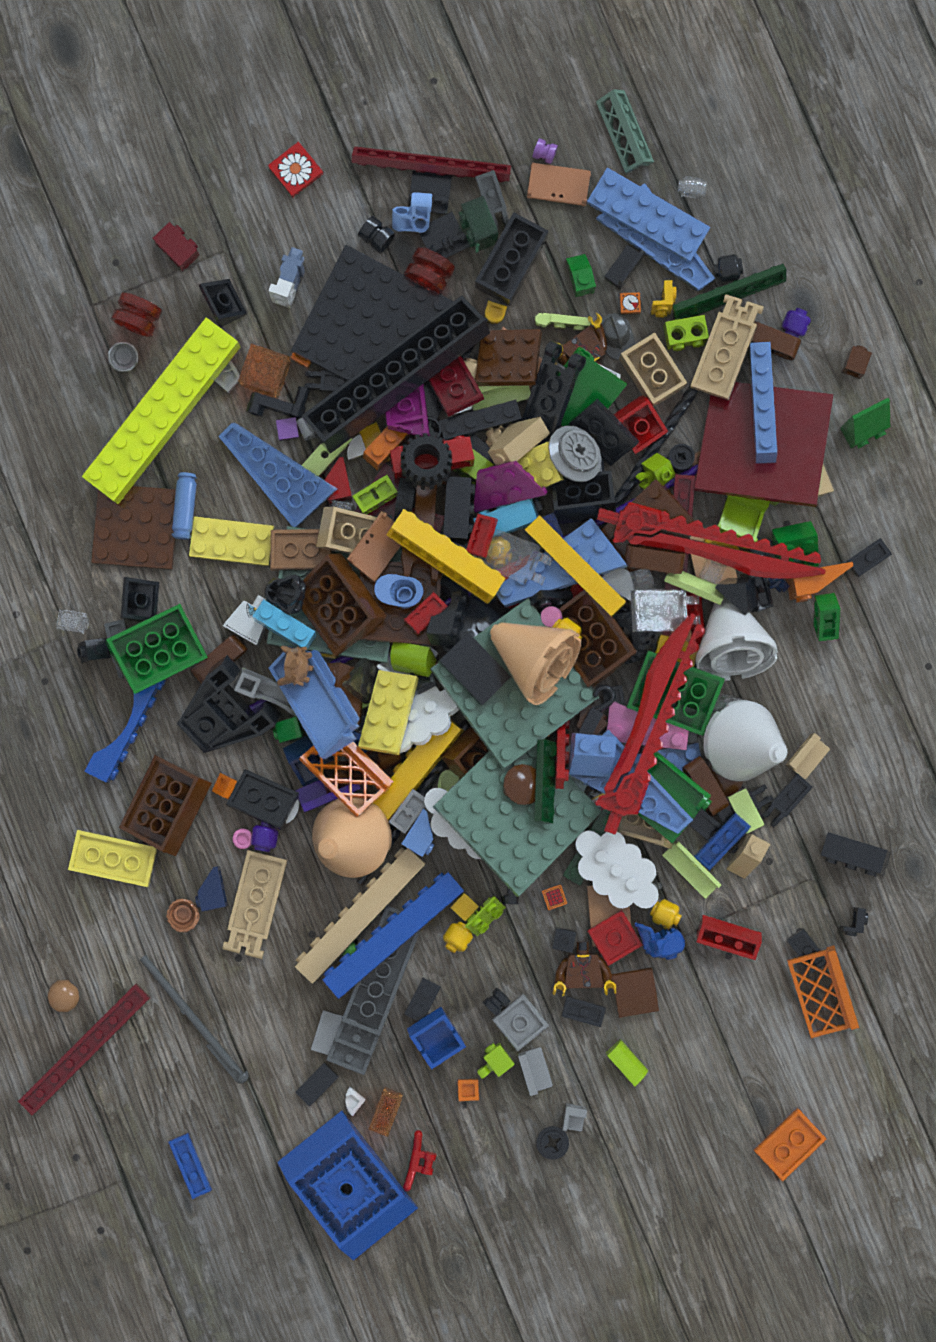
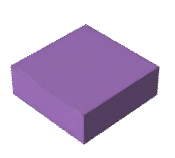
(287, 429)

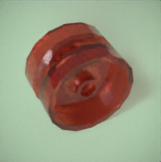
(429, 270)
(136, 314)

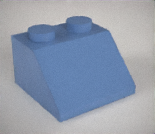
(591, 754)
(420, 835)

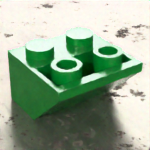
(795, 536)

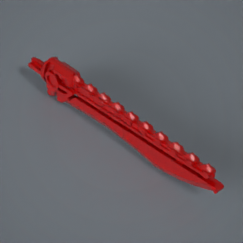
(648, 520)
(633, 787)

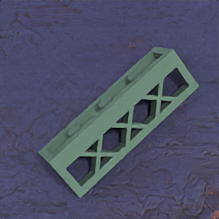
(628, 127)

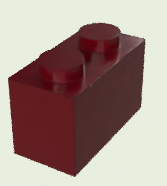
(176, 246)

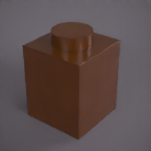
(856, 361)

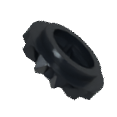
(548, 1151)

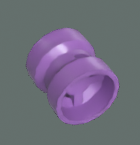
(545, 151)

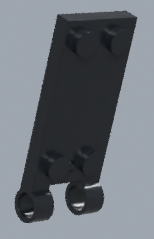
(552, 392)

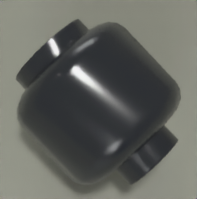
(728, 268)

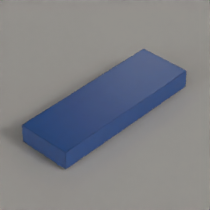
(722, 841)
(190, 1165)

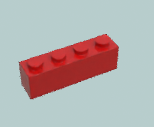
(461, 456)

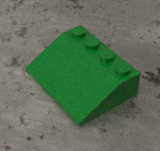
(156, 649)
(696, 700)

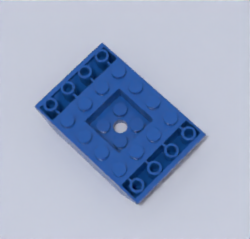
(341, 1156)

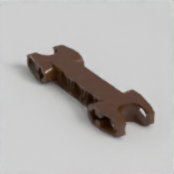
(425, 511)

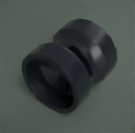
(496, 1001)

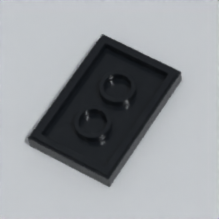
(608, 432)
(474, 669)
(262, 799)

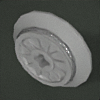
(575, 453)

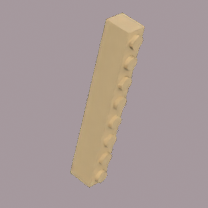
(358, 917)

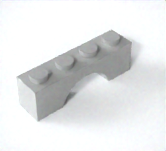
(261, 687)

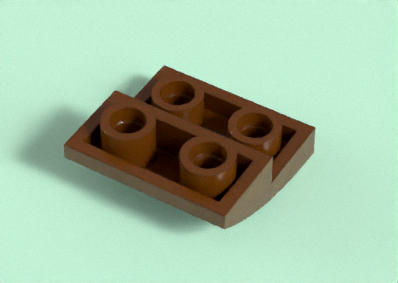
(635, 992)

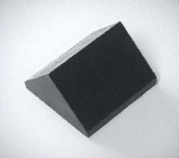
(223, 301)
(740, 592)
(139, 599)

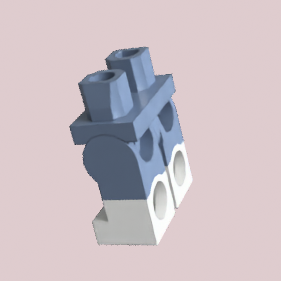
(289, 280)

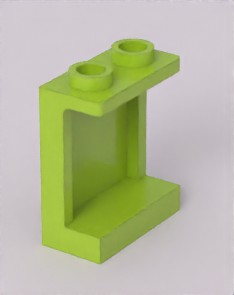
(742, 516)

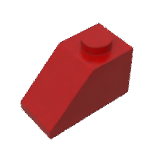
(339, 479)

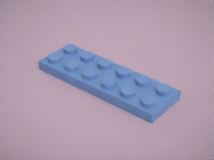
(648, 215)

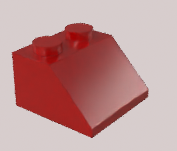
(642, 422)

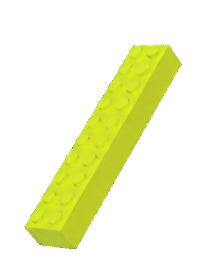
(161, 411)

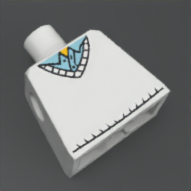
(243, 624)

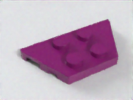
(410, 414)
(504, 485)

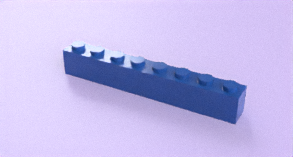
(393, 935)

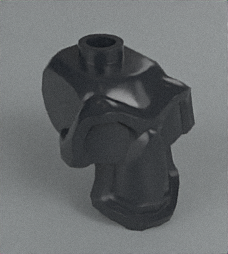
(286, 593)

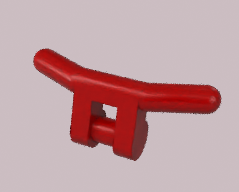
(414, 1165)

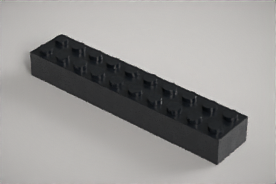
(396, 374)

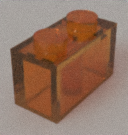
(385, 1111)

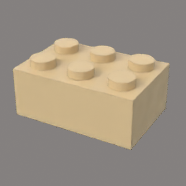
(652, 370)

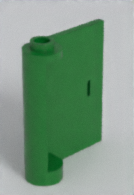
(591, 384)
(681, 789)

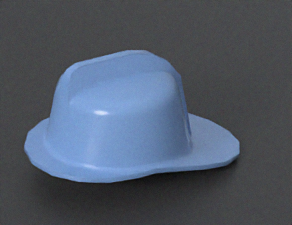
(398, 590)

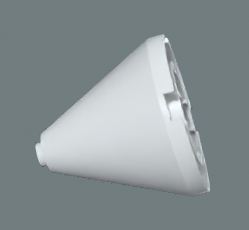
(734, 644)
(743, 741)

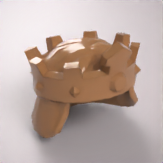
(295, 666)

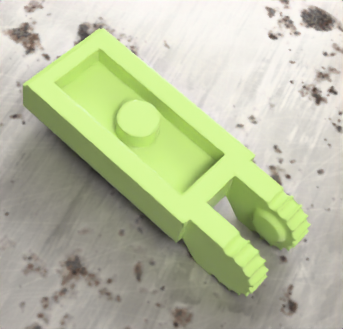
(561, 321)

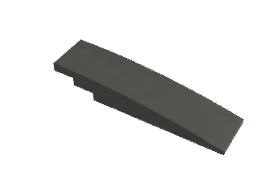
(370, 1005)

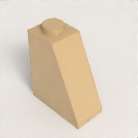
(518, 440)
(748, 855)

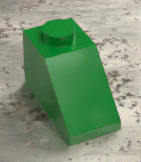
(581, 275)
(288, 730)

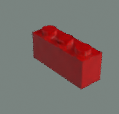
(729, 937)

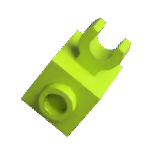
(656, 468)
(497, 1061)

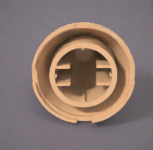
(536, 656)
(351, 843)

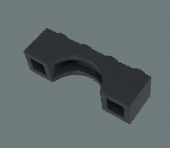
(480, 420)
(445, 627)

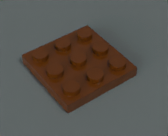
(509, 358)

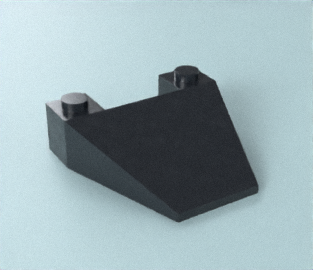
(220, 715)

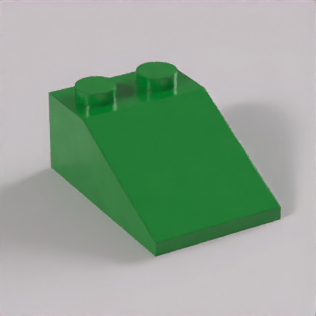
(867, 424)

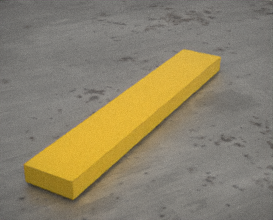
(575, 565)

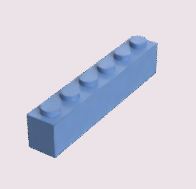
(763, 402)

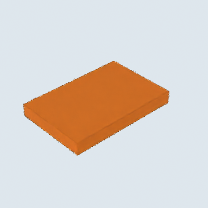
(790, 1144)

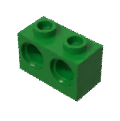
(826, 617)

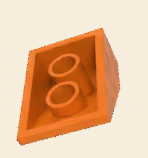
(805, 587)

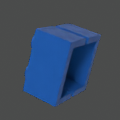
(437, 1036)

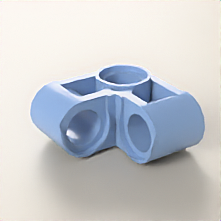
(407, 217)

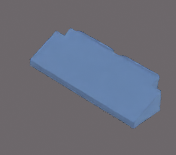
(320, 706)

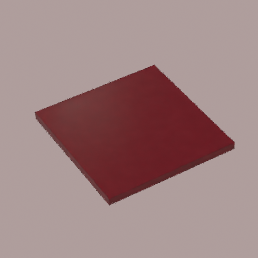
(728, 447)

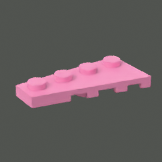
(622, 721)

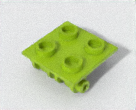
(480, 922)

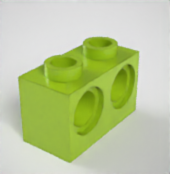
(684, 328)
(375, 495)

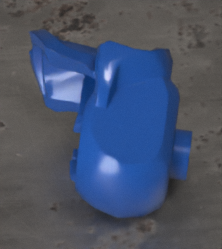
(661, 944)

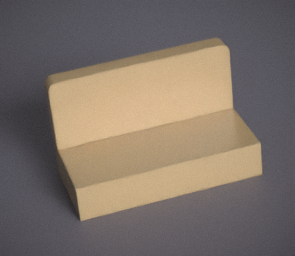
(808, 756)

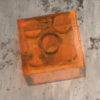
(264, 370)

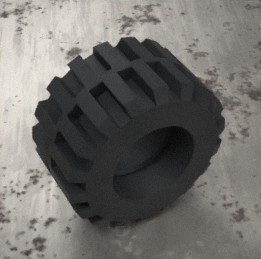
(430, 446)
(641, 640)

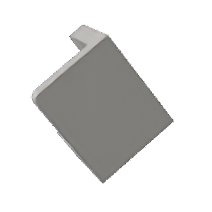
(573, 1117)

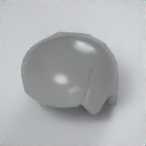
(123, 356)

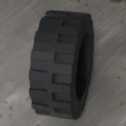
(405, 497)

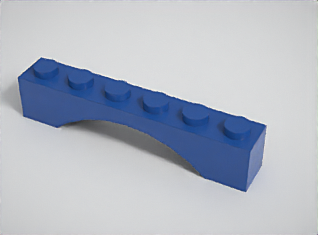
(106, 761)

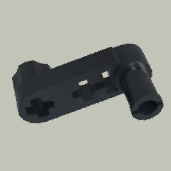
(260, 402)

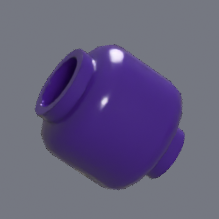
(796, 322)
(264, 837)

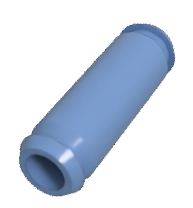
(184, 506)

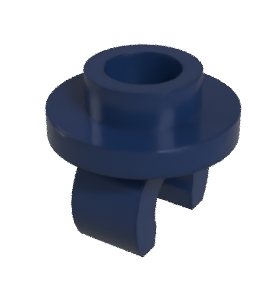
(778, 584)

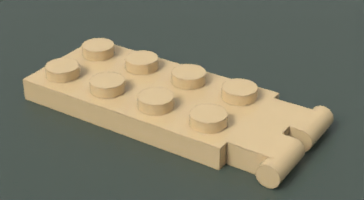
(726, 348)
(255, 903)

